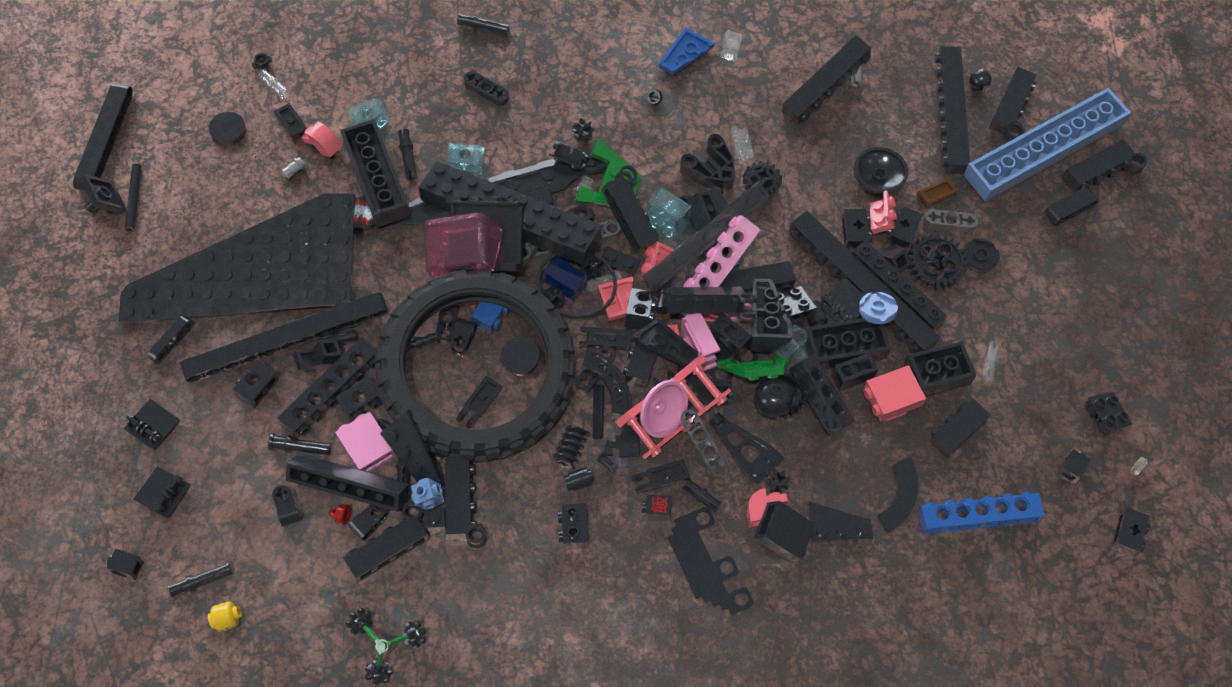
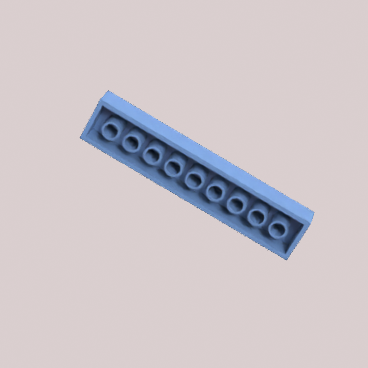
(1046, 144)

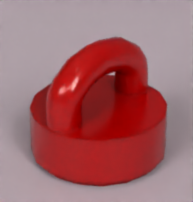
(341, 514)

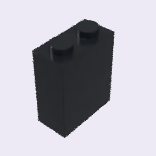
(784, 531)

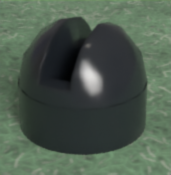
(653, 99)

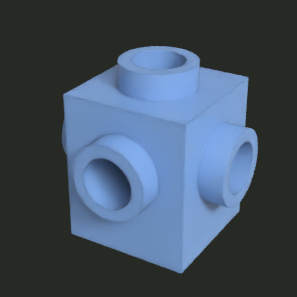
(427, 493)

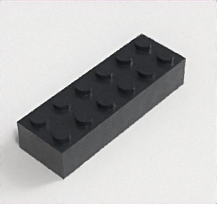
(375, 173)

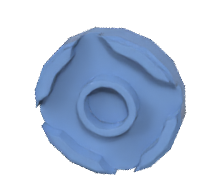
(878, 308)

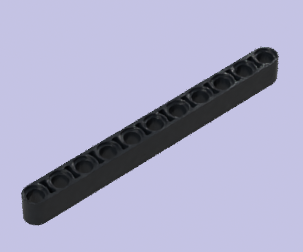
(283, 337)

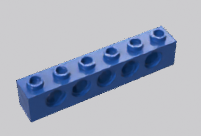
(932, 524)

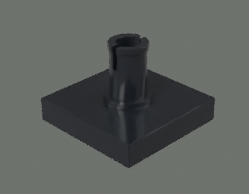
(102, 195)

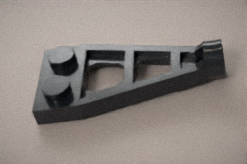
(762, 465)

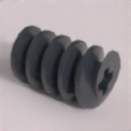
(569, 445)

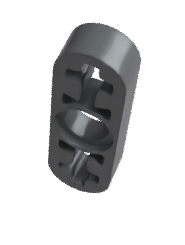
(937, 214)

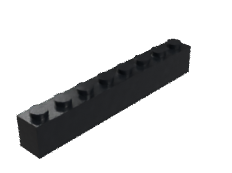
(952, 110)

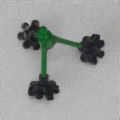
(379, 670)

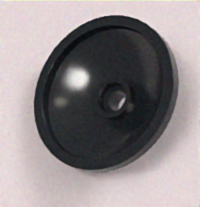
(884, 164)

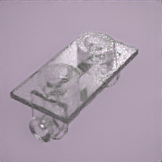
(742, 144)

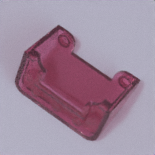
(461, 242)

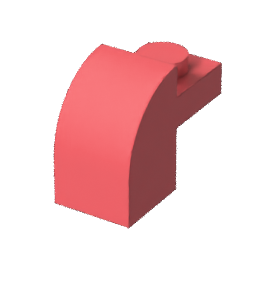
(322, 139)
(758, 503)

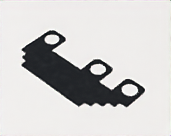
(699, 569)

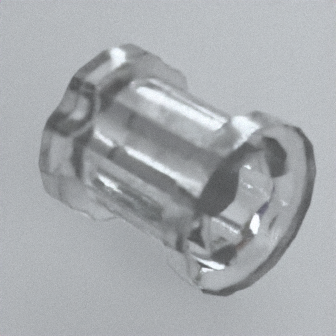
(585, 182)

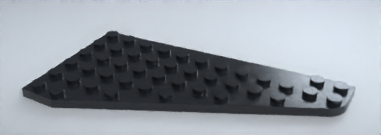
(276, 265)

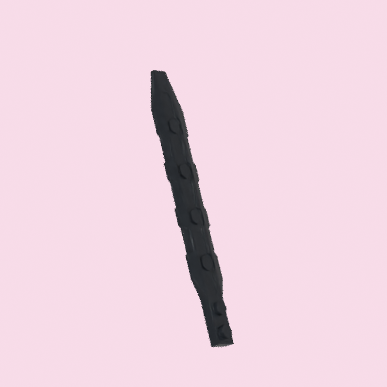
(544, 174)

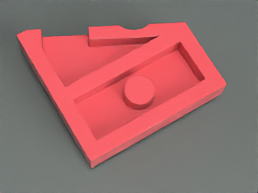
(618, 307)

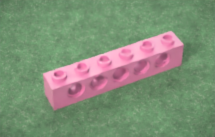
(747, 234)

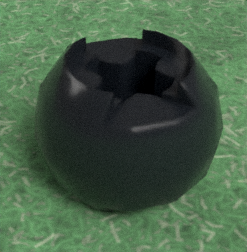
(980, 79)

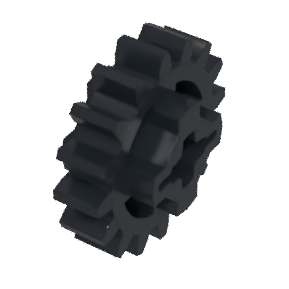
(771, 182)

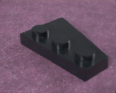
(665, 342)
(838, 526)

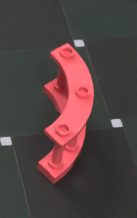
(694, 367)

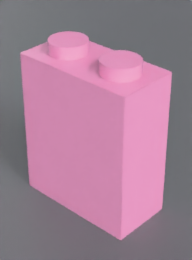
(364, 443)

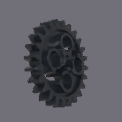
(953, 259)

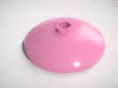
(663, 408)

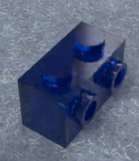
(566, 277)

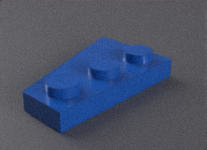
(684, 51)

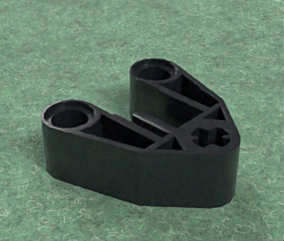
(716, 171)

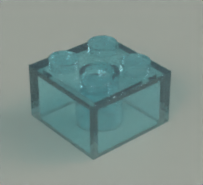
(668, 213)

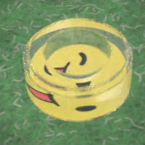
(1139, 465)

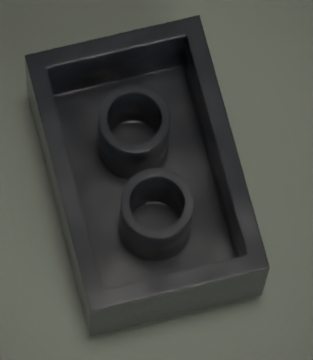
(941, 368)

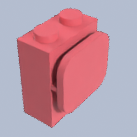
(894, 394)

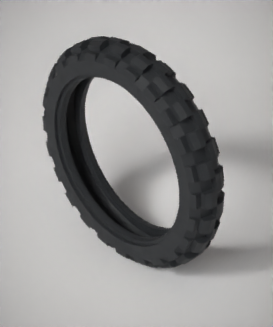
(493, 288)

